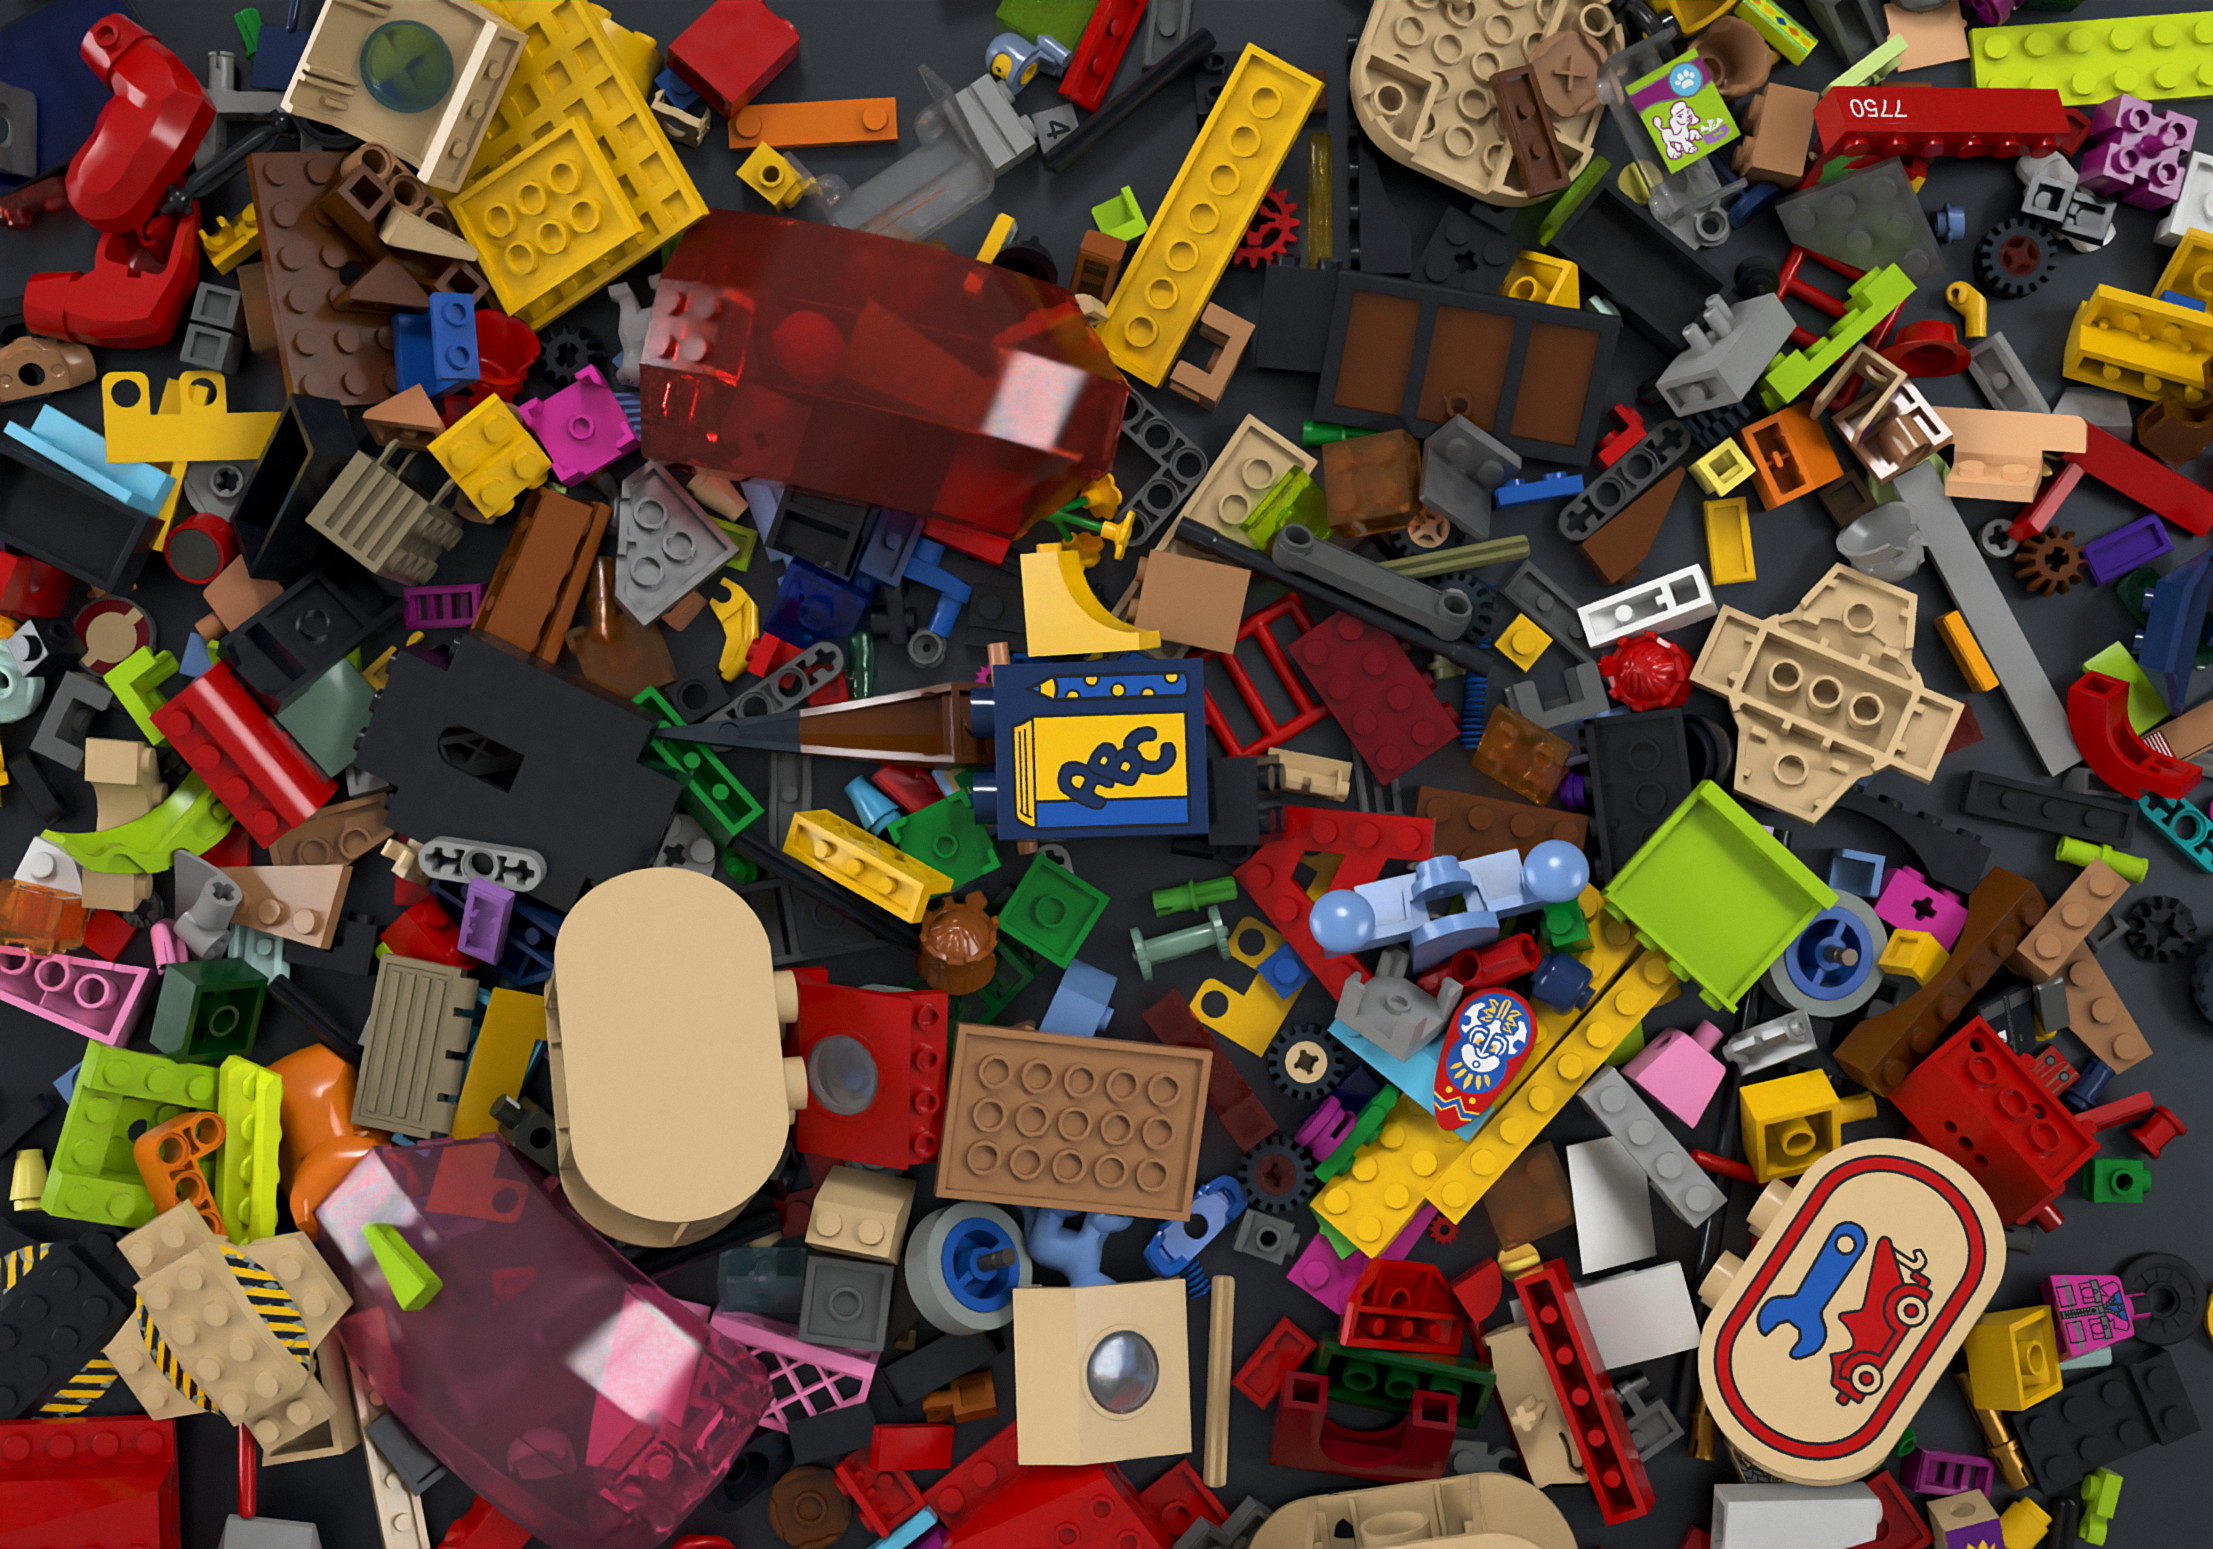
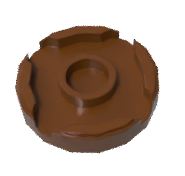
(809, 1507)

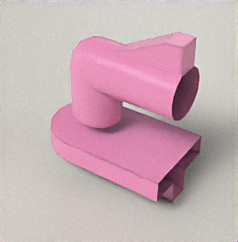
(167, 945)

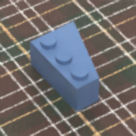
(1080, 1001)

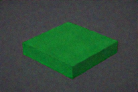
(1052, 911)

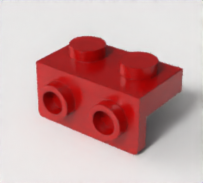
(883, 1496)

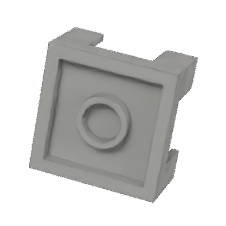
(1393, 1009)

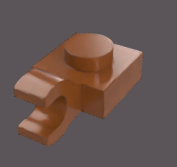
(969, 1399)

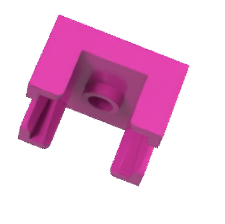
(582, 427)

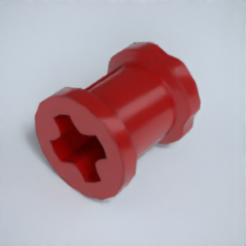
(2157, 1132)

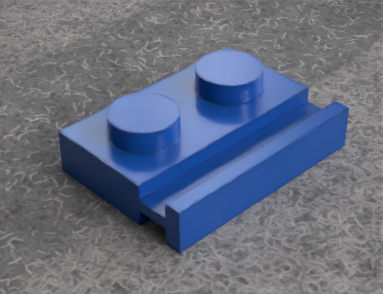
(1550, 489)

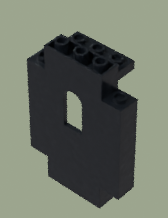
(585, 783)

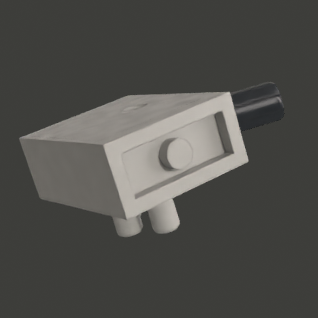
(1721, 355)

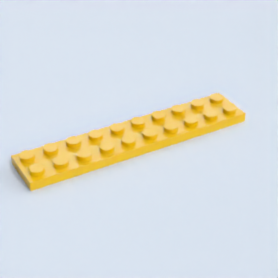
(1412, 1151)

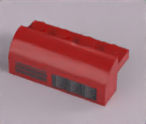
(244, 754)

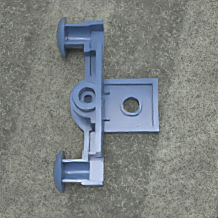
(1491, 890)

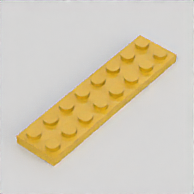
(1206, 213)

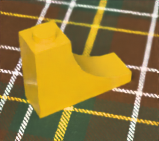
(1064, 612)

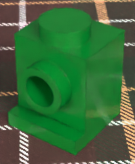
(1566, 927)
(2100, 1177)

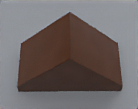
(384, 290)

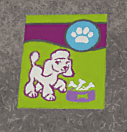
(1683, 110)

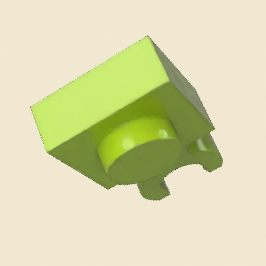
(2100, 1497)

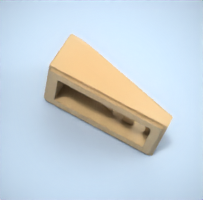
(413, 233)

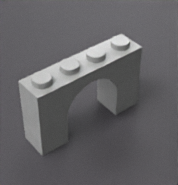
(1668, 1165)

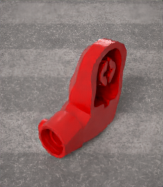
(143, 132)
(133, 291)

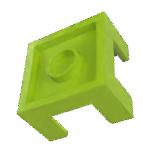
(135, 686)

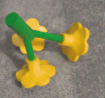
(1102, 500)

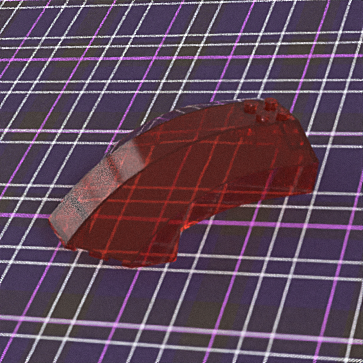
(875, 375)

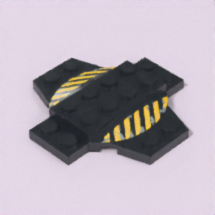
(56, 1320)

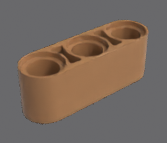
(399, 178)

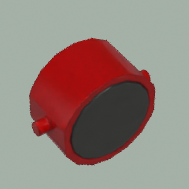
(201, 548)

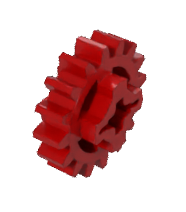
(1271, 225)

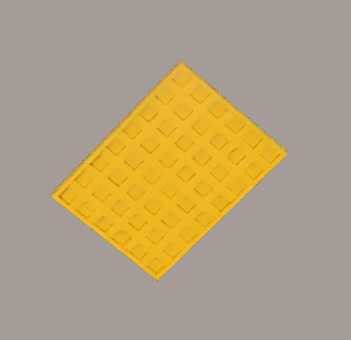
(577, 72)

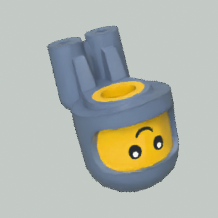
(1019, 61)

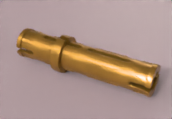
(1999, 1439)

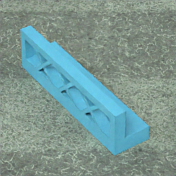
(84, 454)

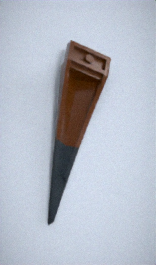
(904, 728)

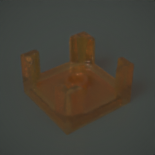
(629, 663)

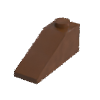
(1628, 536)

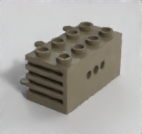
(388, 518)

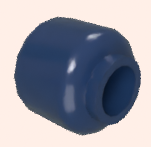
(1562, 983)

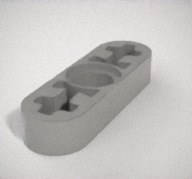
(453, 848)

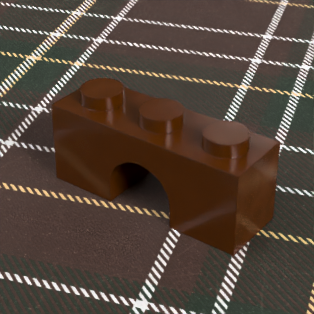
(2176, 428)

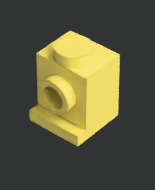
(1721, 468)

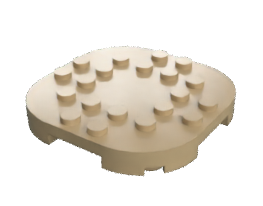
(1429, 95)

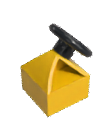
(1686, 16)

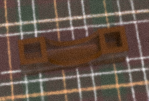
(360, 208)

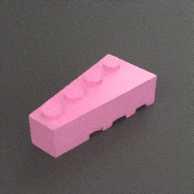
(78, 993)

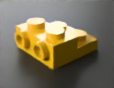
(491, 457)

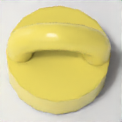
(1632, 184)
(1516, 1260)

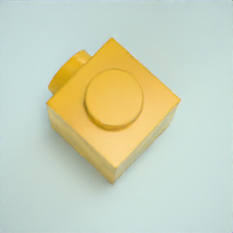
(770, 178)

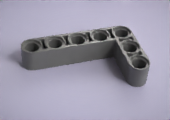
(1164, 459)

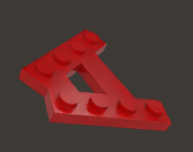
(1367, 844)

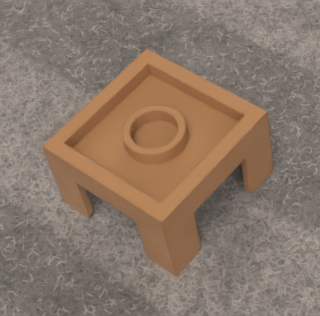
(1229, 333)

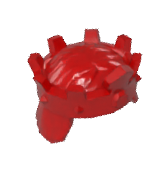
(504, 354)
(1648, 673)

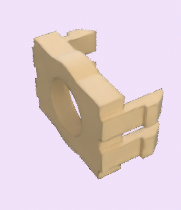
(694, 127)

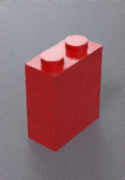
(733, 53)

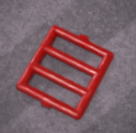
(1833, 307)
(1273, 734)

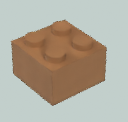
(1775, 136)

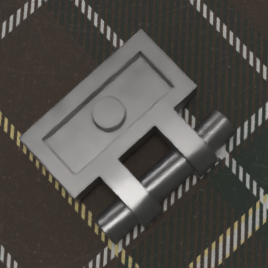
(1650, 1423)

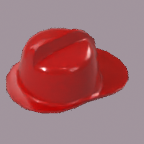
(1927, 350)

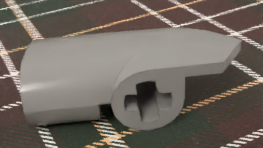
(203, 906)

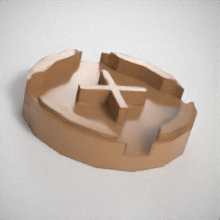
(1566, 72)

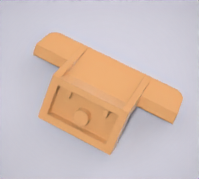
(2003, 451)

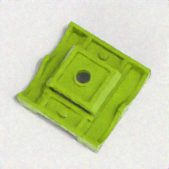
(94, 1160)

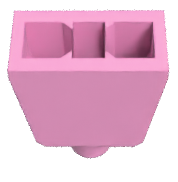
(1679, 1071)

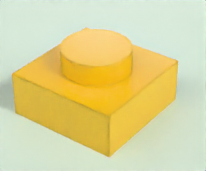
(1522, 642)

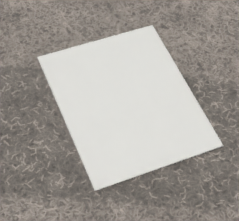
(1610, 1205)

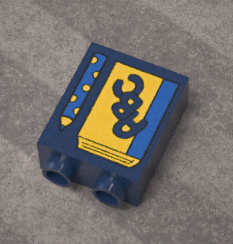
(1093, 750)

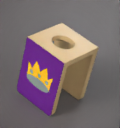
(1860, 363)
(1965, 1522)

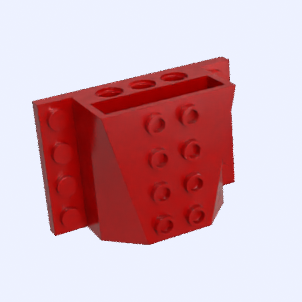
(89, 1483)
(1007, 1505)

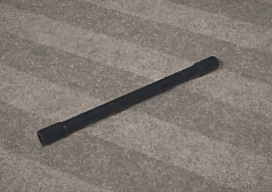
(1212, 542)

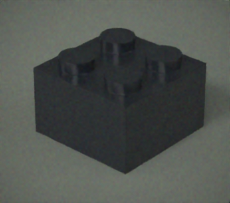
(1245, 799)

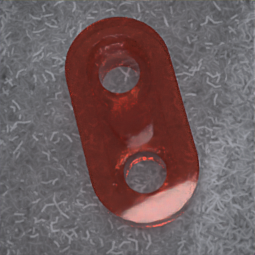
(42, 197)

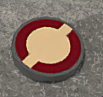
(112, 632)

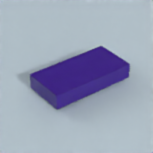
(2126, 549)

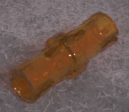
(602, 602)

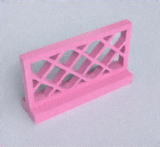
(781, 1338)

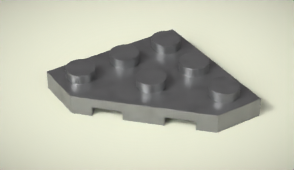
(1865, 221)
(663, 545)

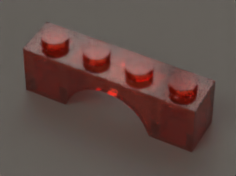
(1227, 1090)

